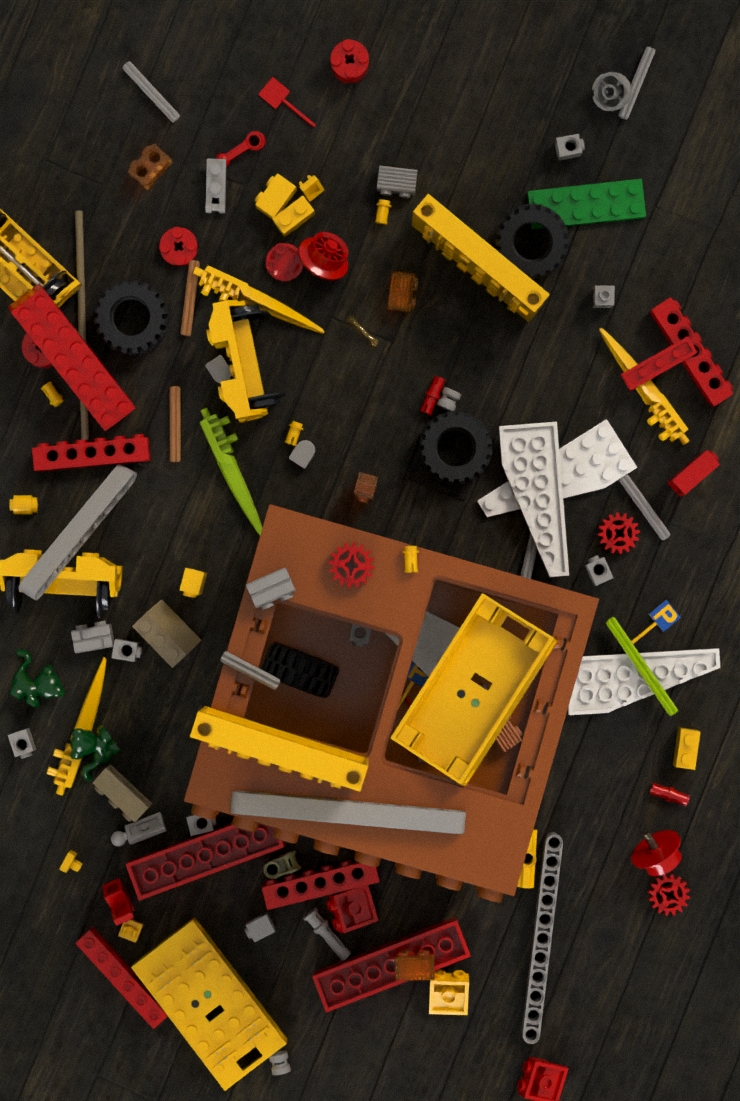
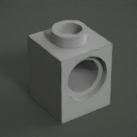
(563, 153)
(603, 296)
(606, 574)
(359, 641)
(118, 650)
(14, 739)
(196, 829)
(260, 927)

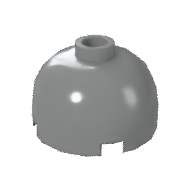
(611, 91)

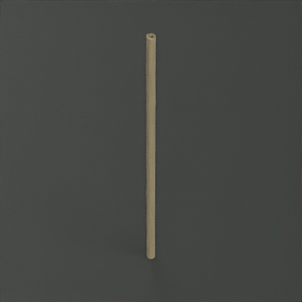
(81, 307)

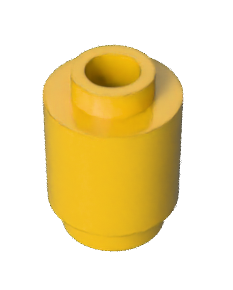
(24, 504)

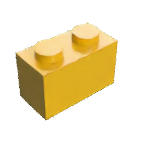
(275, 196)
(293, 216)
(193, 582)
(686, 748)

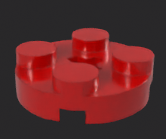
(174, 236)

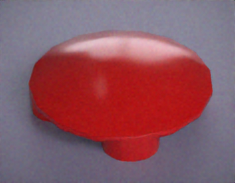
(284, 262)

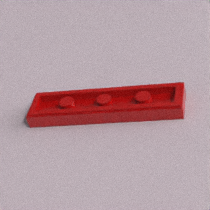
(659, 363)

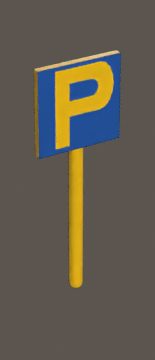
(663, 616)
(416, 676)

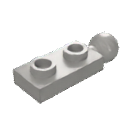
(140, 830)

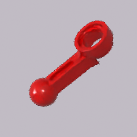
(243, 147)

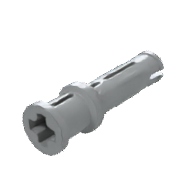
(321, 927)

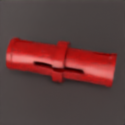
(432, 395)
(669, 794)

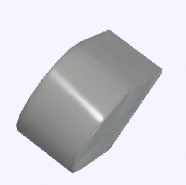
(219, 369)
(303, 453)

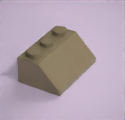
(166, 633)
(121, 793)

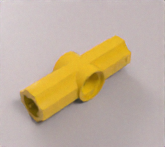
(528, 870)

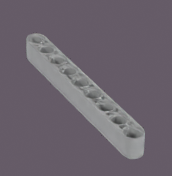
(77, 532)

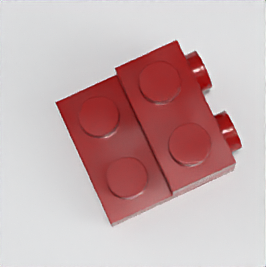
(352, 909)
(541, 1080)

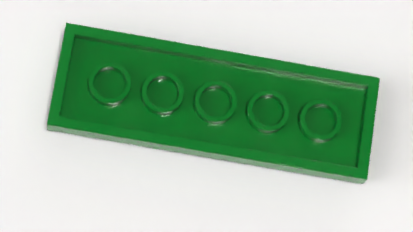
(593, 202)

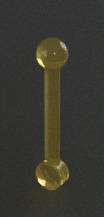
(374, 342)

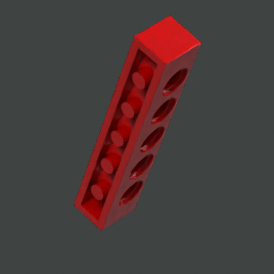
(670, 331)
(42, 462)
(275, 900)
(121, 976)

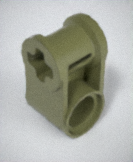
(283, 864)

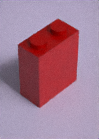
(694, 472)

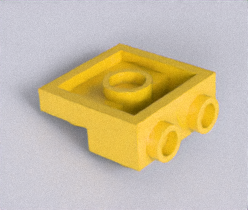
(449, 993)

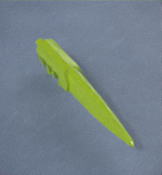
(222, 449)

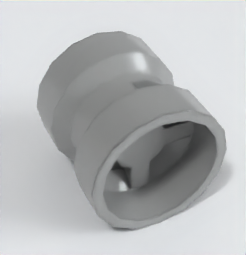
(446, 403)
(279, 1063)

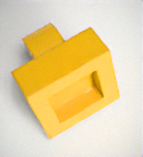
(311, 188)
(70, 862)
(130, 930)

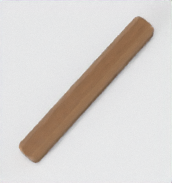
(190, 296)
(175, 424)

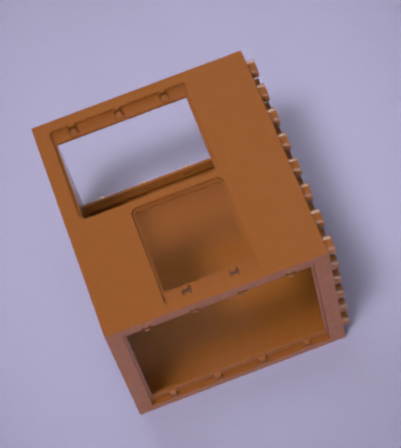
(367, 694)

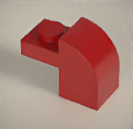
(119, 901)

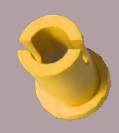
(382, 211)
(52, 394)
(294, 431)
(410, 557)

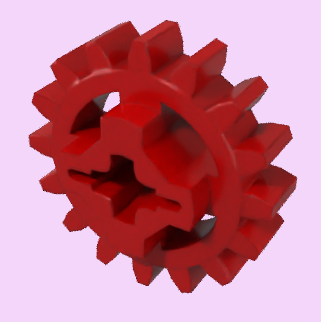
(625, 538)
(341, 564)
(664, 900)

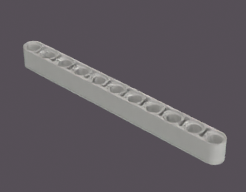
(348, 812)
(537, 946)

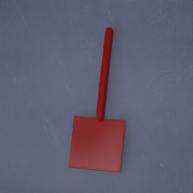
(275, 93)

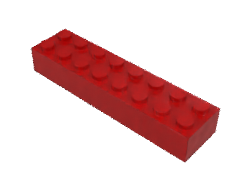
(71, 357)
(199, 857)
(375, 968)

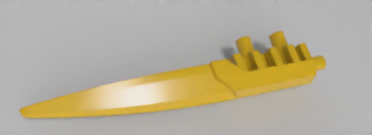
(240, 290)
(651, 396)
(69, 767)

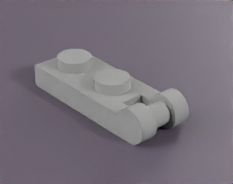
(216, 185)

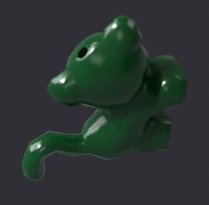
(45, 683)
(86, 742)

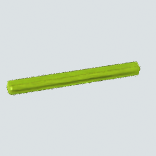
(641, 666)

